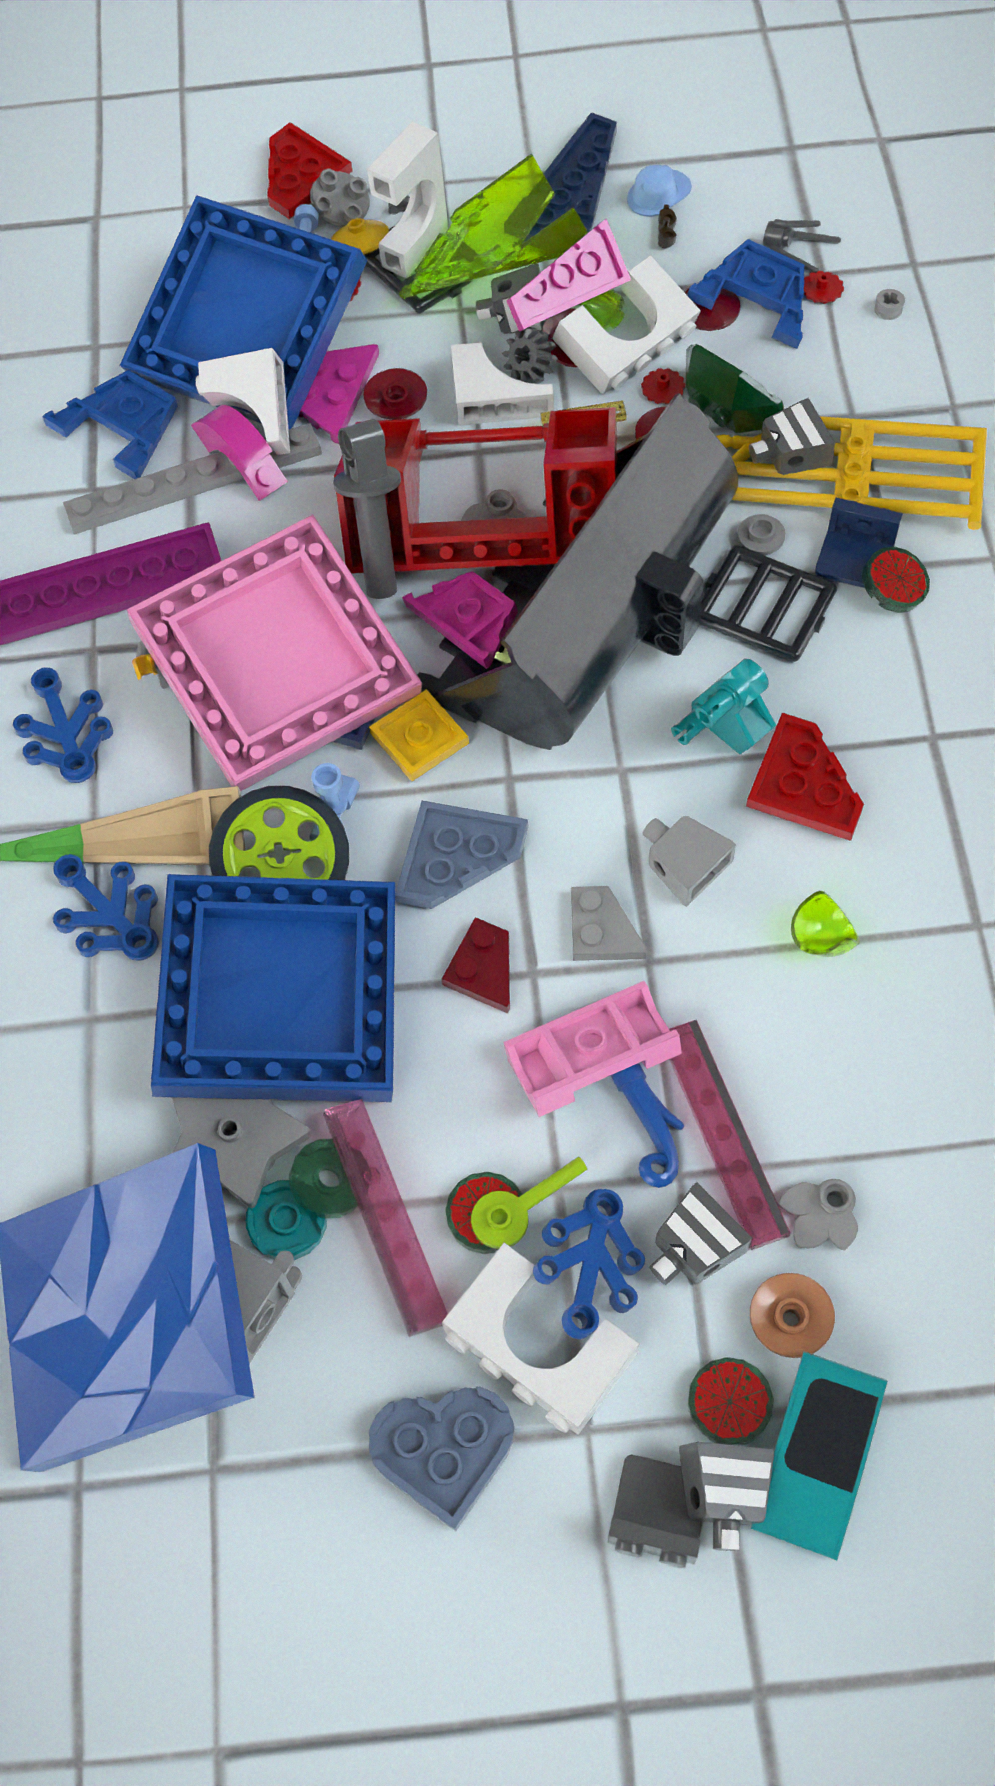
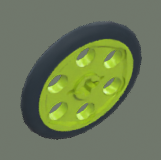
(298, 807)

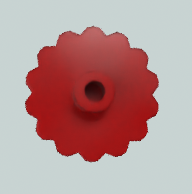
(823, 287)
(662, 385)

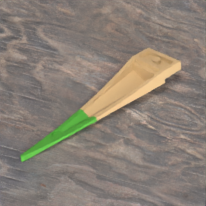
(159, 833)

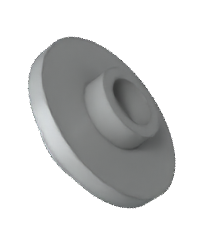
(761, 534)

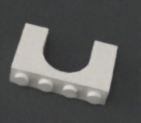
(415, 166)
(609, 359)
(567, 1391)

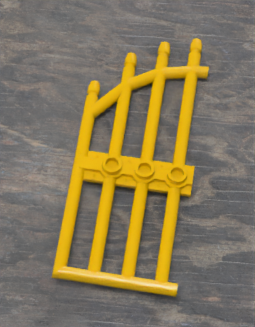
(855, 474)

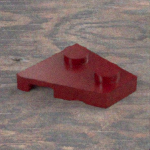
(482, 966)

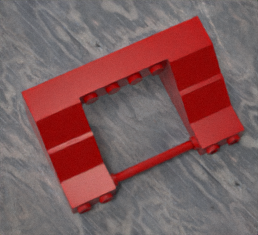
(577, 476)

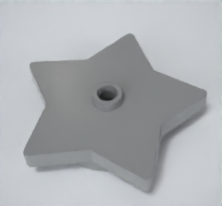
(246, 1156)

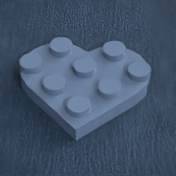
(443, 1450)

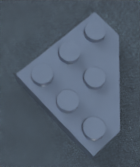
(456, 850)

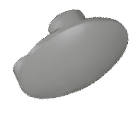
(339, 197)

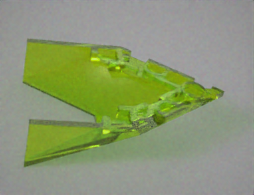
(491, 229)

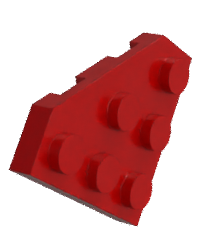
(295, 165)
(805, 781)

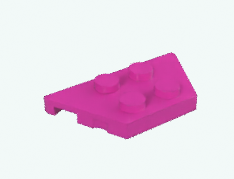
(338, 388)
(467, 614)

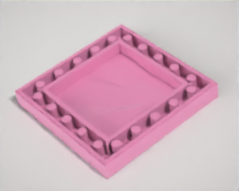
(274, 652)

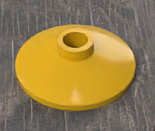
(362, 234)

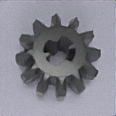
(525, 344)

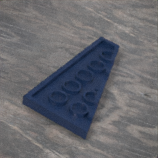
(579, 173)

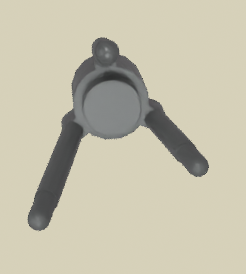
(781, 232)

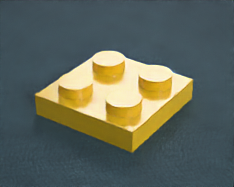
(419, 735)

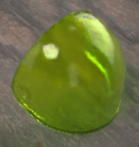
(822, 927)

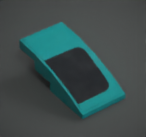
(821, 1454)

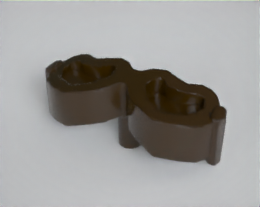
(667, 222)

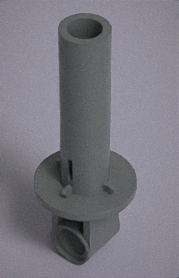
(367, 481)

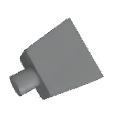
(687, 856)

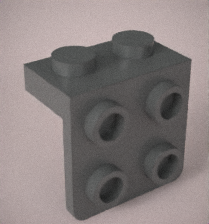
(653, 1513)

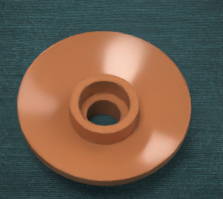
(799, 1296)

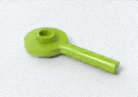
(504, 1216)

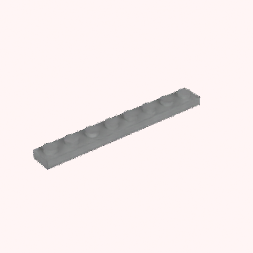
(175, 484)

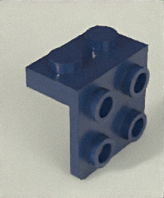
(852, 538)

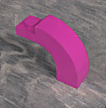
(242, 443)

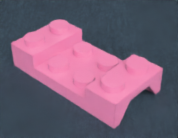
(590, 1047)

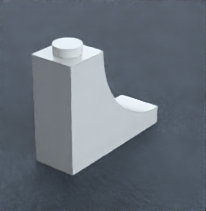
(252, 383)
(489, 394)

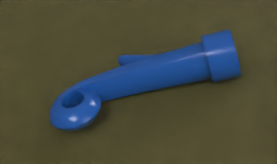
(654, 1119)

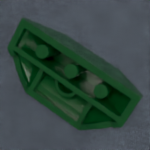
(727, 392)

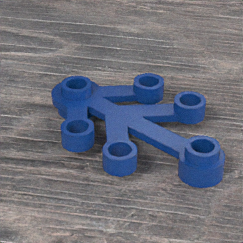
(65, 731)
(108, 913)
(594, 1259)

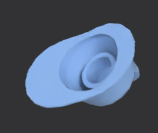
(657, 187)

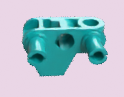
(731, 709)

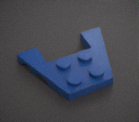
(763, 278)
(128, 408)

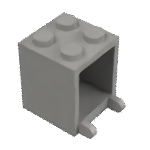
(263, 1292)

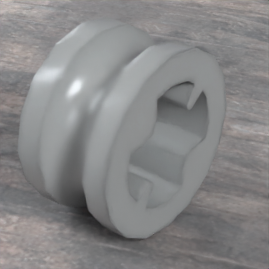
(882, 305)

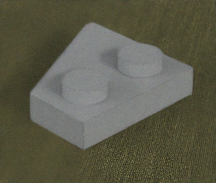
(602, 927)

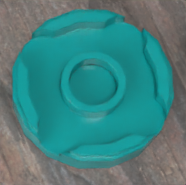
(282, 1223)

